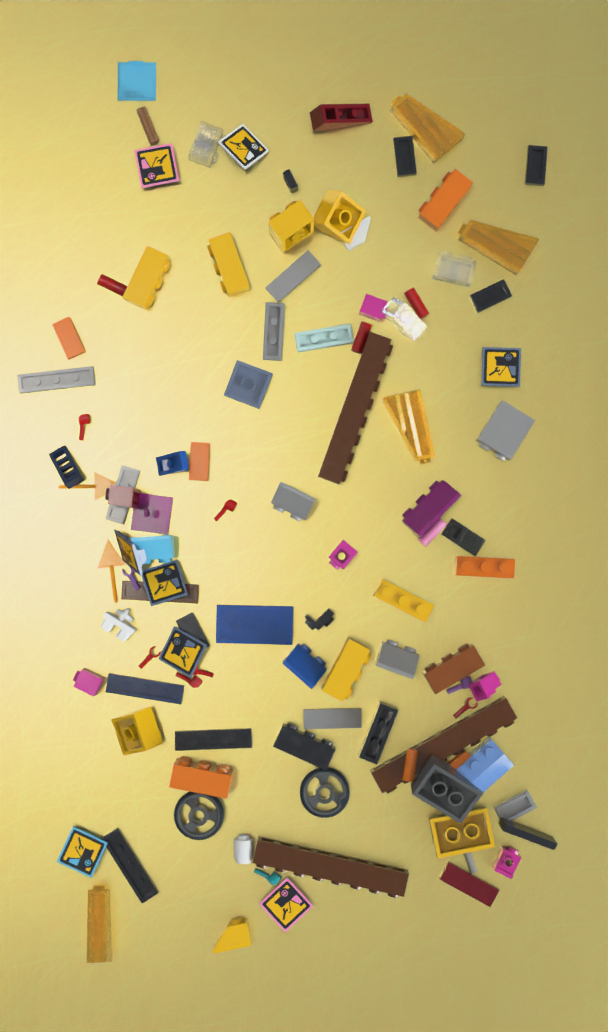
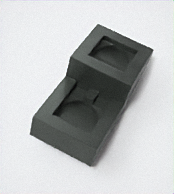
(463, 537)

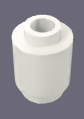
(243, 849)

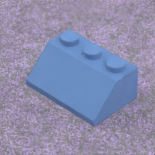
(485, 765)

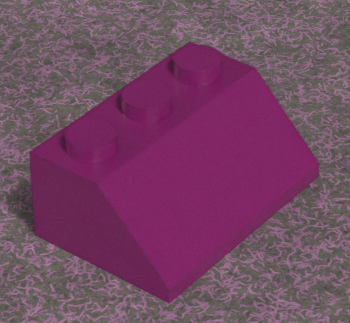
(430, 507)

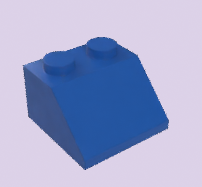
(305, 665)

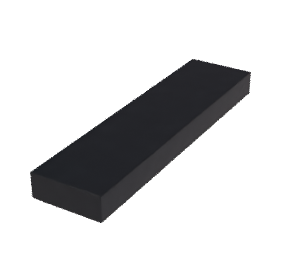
(213, 739)
(130, 865)

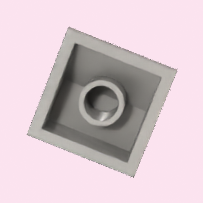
(292, 501)
(397, 659)

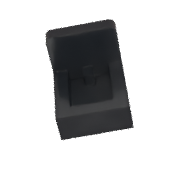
(325, 619)

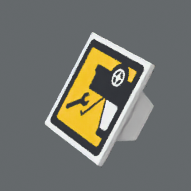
(243, 146)

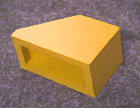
(234, 936)

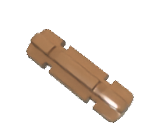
(147, 125)

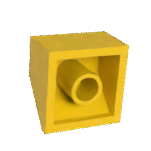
(337, 214)
(137, 731)

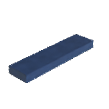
(144, 688)

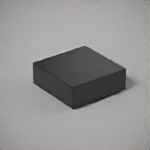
(290, 181)

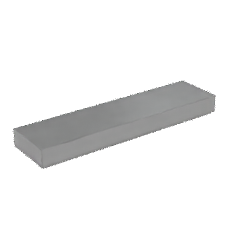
(56, 379)

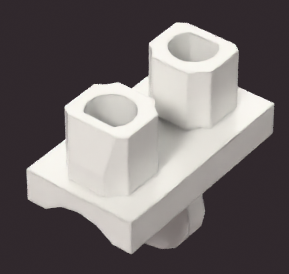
(125, 628)

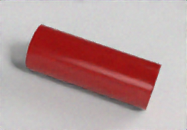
(112, 285)
(416, 303)
(361, 337)

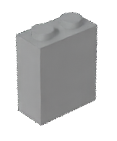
(504, 431)

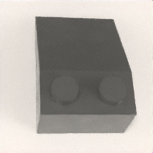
(445, 789)

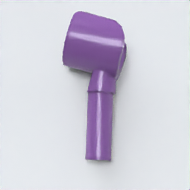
(131, 577)
(464, 685)

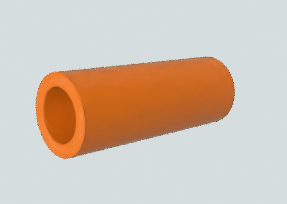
(410, 765)

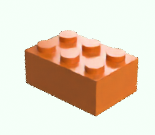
(201, 777)

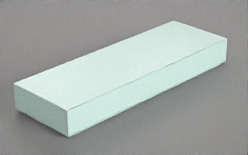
(324, 337)

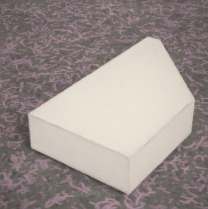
(360, 234)

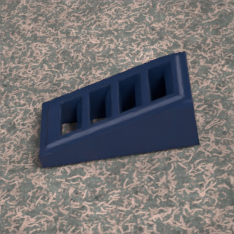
(72, 477)

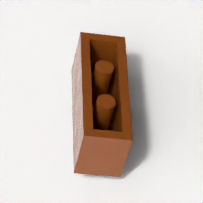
(453, 668)

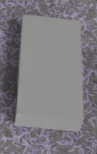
(515, 806)

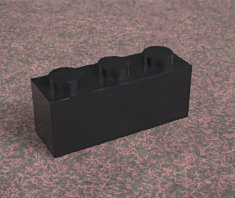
(378, 732)
(304, 746)

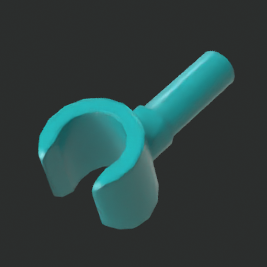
(273, 879)

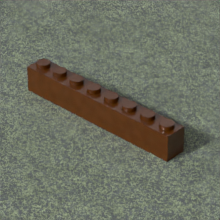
(354, 408)
(447, 742)
(331, 867)

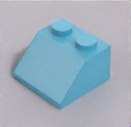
(156, 547)

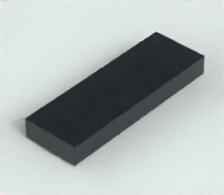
(527, 833)

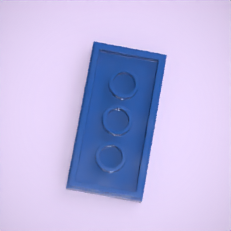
(254, 624)

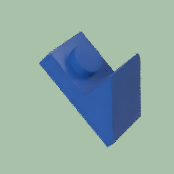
(172, 463)

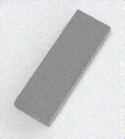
(293, 276)
(273, 331)
(127, 477)
(332, 718)

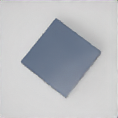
(248, 384)

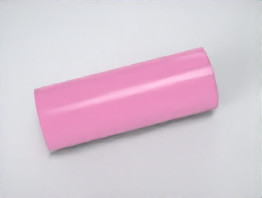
(432, 532)

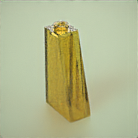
(428, 129)
(498, 244)
(411, 422)
(99, 925)

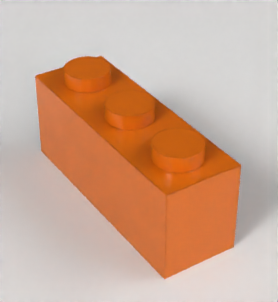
(444, 199)
(484, 567)

